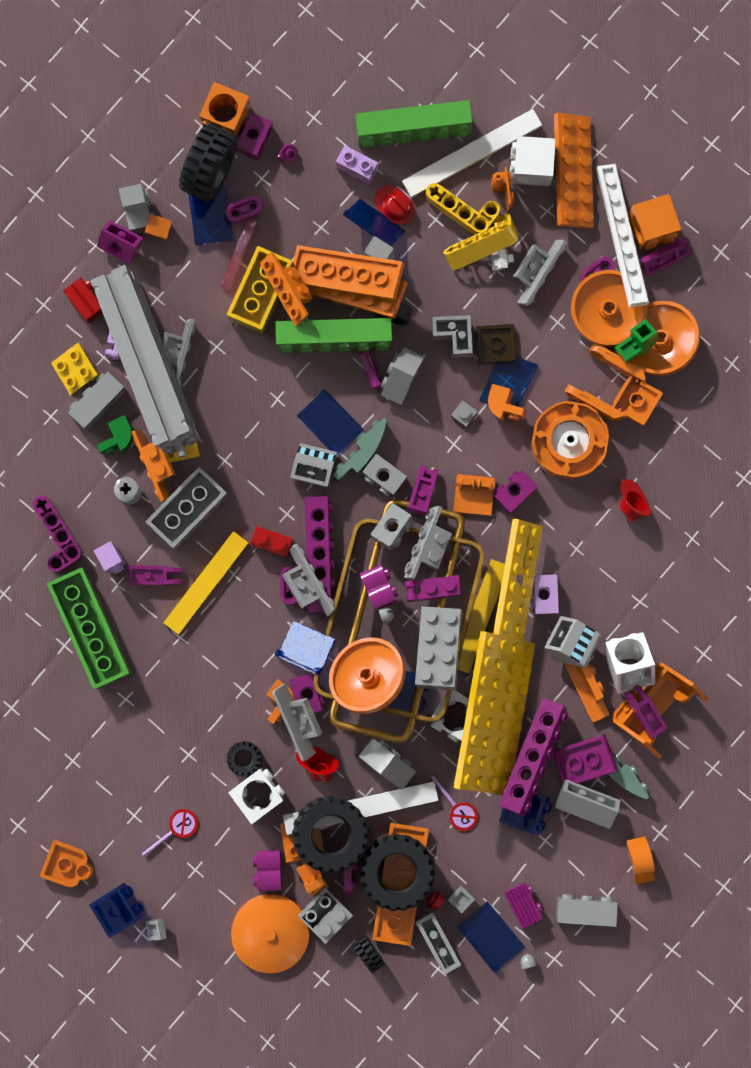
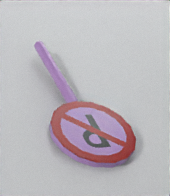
(463, 814)
(181, 823)

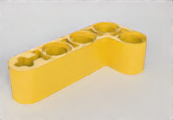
(460, 206)
(483, 243)

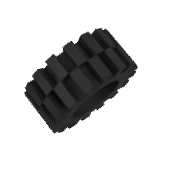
(232, 758)
(368, 954)

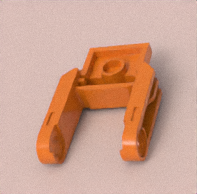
(634, 400)

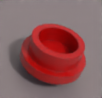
(435, 901)

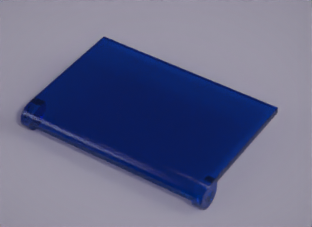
(210, 219)
(373, 222)
(512, 376)
(330, 422)
(306, 648)
(490, 936)

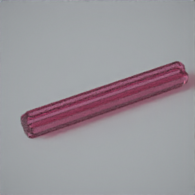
(238, 254)

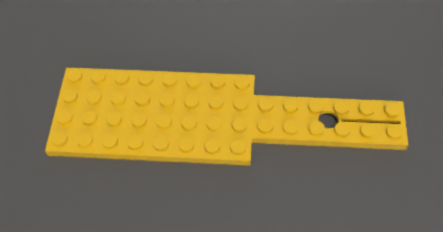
(501, 674)

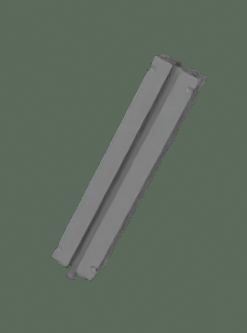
(145, 361)

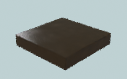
(496, 344)

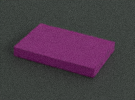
(585, 760)

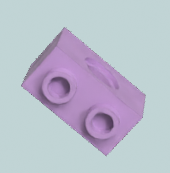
(356, 165)
(110, 558)
(548, 606)

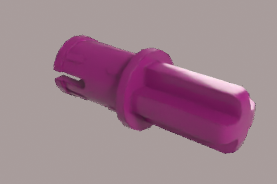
(370, 370)

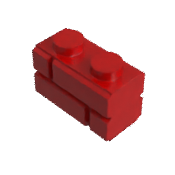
(83, 299)
(271, 542)

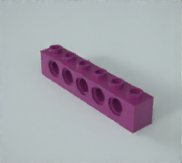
(314, 505)
(531, 746)

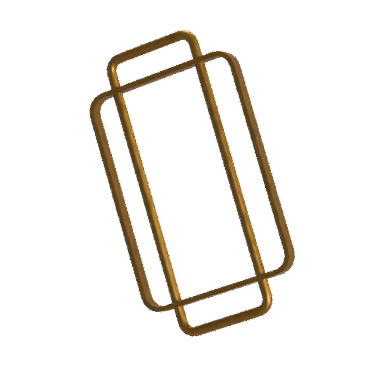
(412, 716)

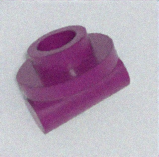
(288, 153)

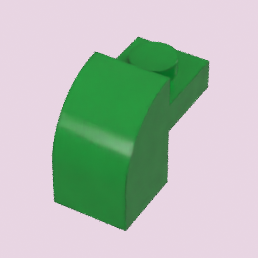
(641, 340)
(122, 437)

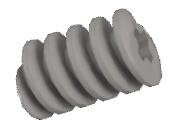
(123, 485)

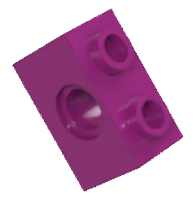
(254, 147)
(119, 242)
(523, 483)
(304, 682)

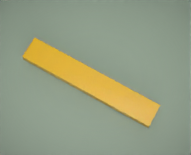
(206, 583)
(481, 613)

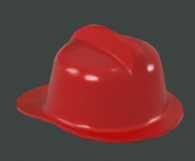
(394, 204)
(633, 501)
(320, 765)

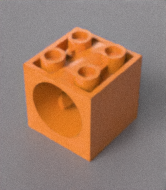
(224, 96)
(654, 222)

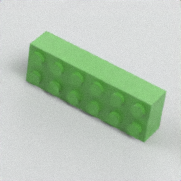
(413, 123)
(334, 335)
(89, 628)

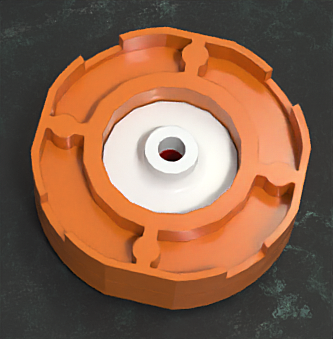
(577, 423)

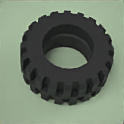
(208, 162)
(356, 840)
(416, 891)

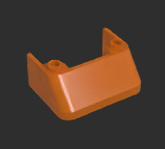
(668, 687)

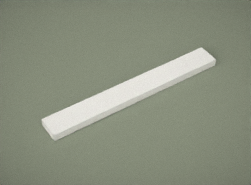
(472, 153)
(622, 235)
(378, 804)

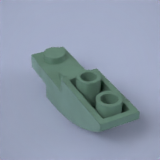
(368, 445)
(627, 779)

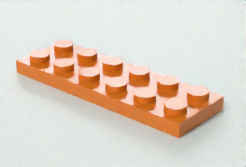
(573, 171)
(348, 272)
(371, 304)
(398, 875)

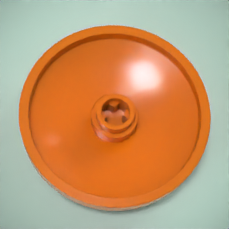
(602, 309)
(676, 339)
(367, 675)
(269, 933)

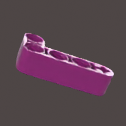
(55, 531)

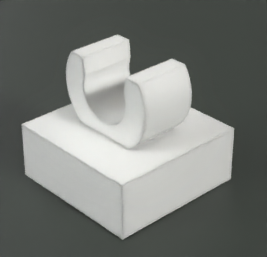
(500, 260)

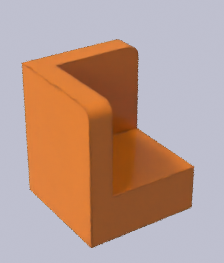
(158, 227)

